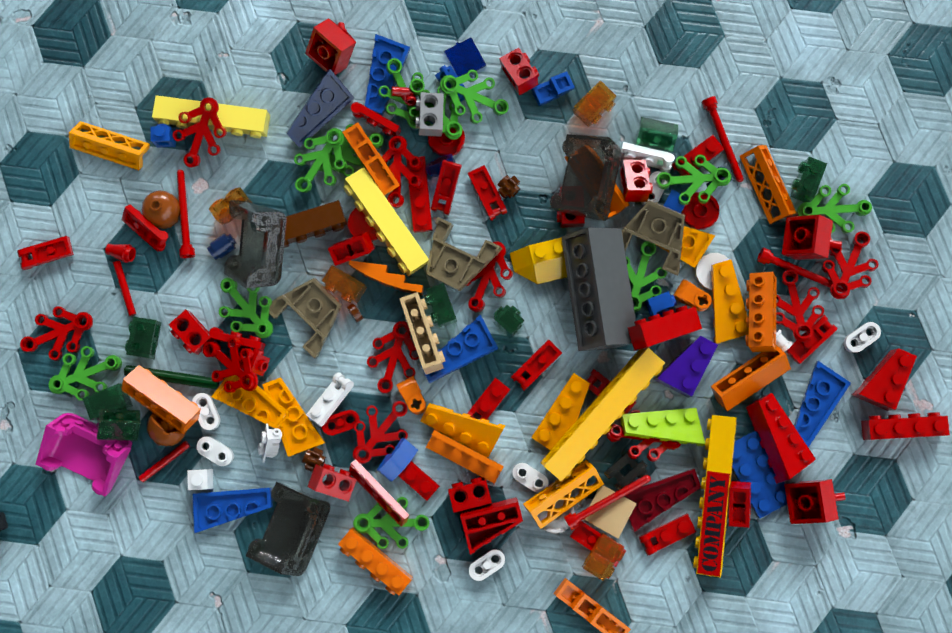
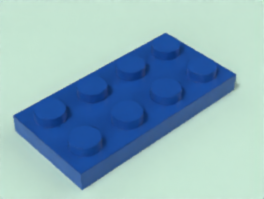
(752, 466)

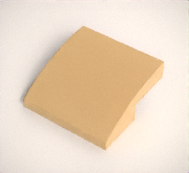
(612, 517)

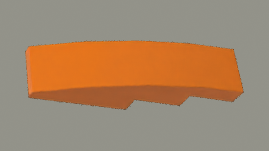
(370, 158)
(380, 274)
(589, 608)

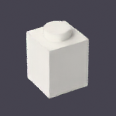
(200, 479)

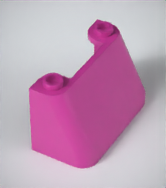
(74, 445)

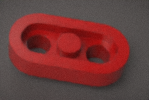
(341, 422)

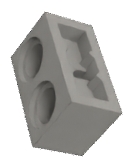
(432, 114)

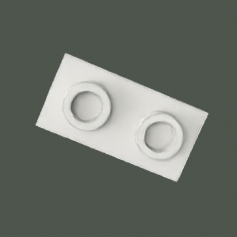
(269, 442)

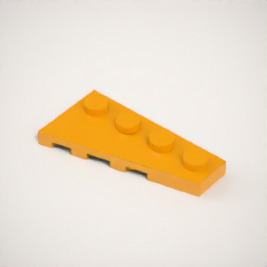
(562, 413)
(471, 432)

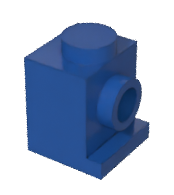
(163, 136)
(660, 303)

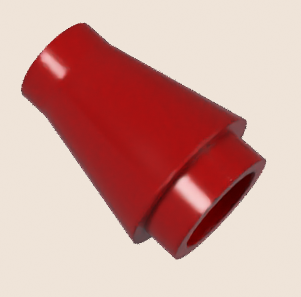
(123, 252)

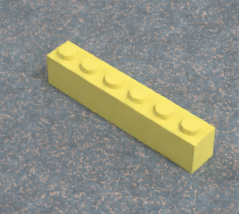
(233, 118)
(385, 221)

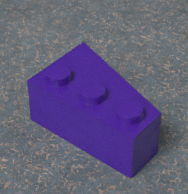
(688, 368)

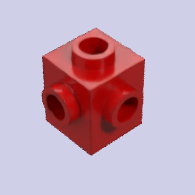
(258, 363)

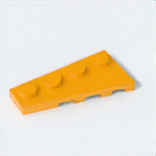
(693, 245)
(728, 303)
(253, 403)
(297, 429)

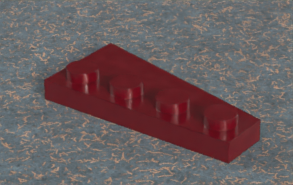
(661, 496)

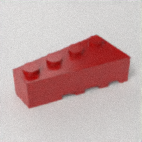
(779, 437)

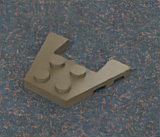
(660, 227)
(453, 265)
(315, 307)

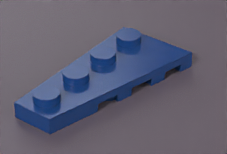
(383, 51)
(465, 348)
(819, 401)
(225, 506)

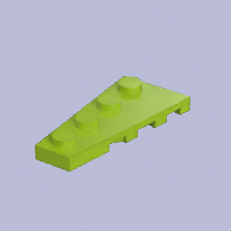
(666, 425)

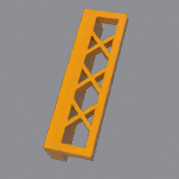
(106, 146)
(546, 499)

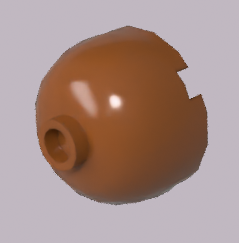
(161, 209)
(162, 432)

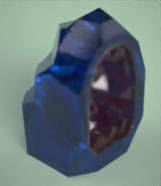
(433, 167)

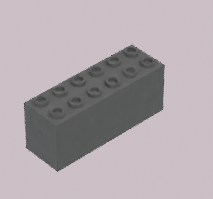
(599, 288)

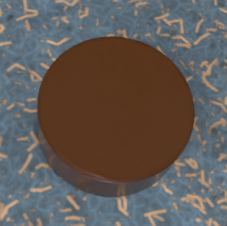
(355, 313)

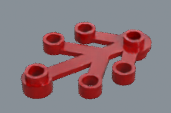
(201, 130)
(398, 167)
(849, 269)
(488, 273)
(798, 310)
(60, 332)
(395, 353)
(248, 379)
(378, 434)
(644, 444)

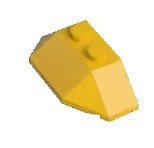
(540, 261)

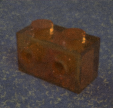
(594, 104)
(344, 284)

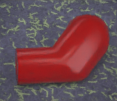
(405, 93)

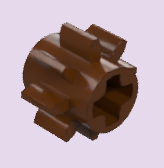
(508, 186)
(312, 458)

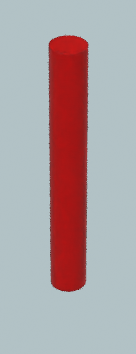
(124, 288)
(164, 461)

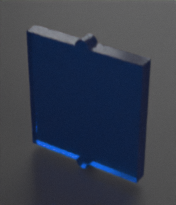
(465, 57)

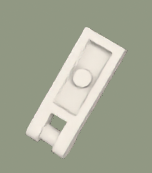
(653, 157)
(330, 399)

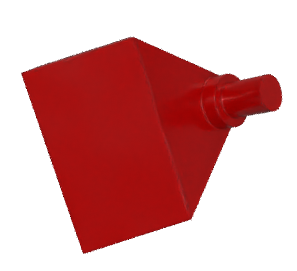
(330, 46)
(808, 237)
(812, 501)

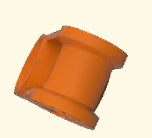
(690, 295)
(410, 393)

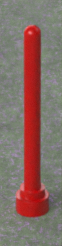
(710, 105)
(186, 249)
(766, 256)
(574, 519)

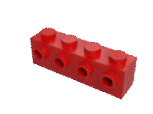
(664, 328)
(905, 427)

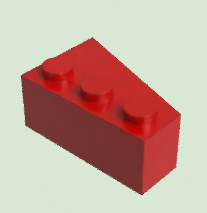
(888, 380)
(489, 521)

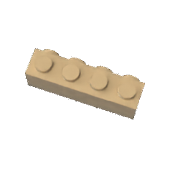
(421, 332)

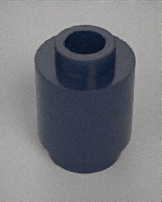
(222, 246)

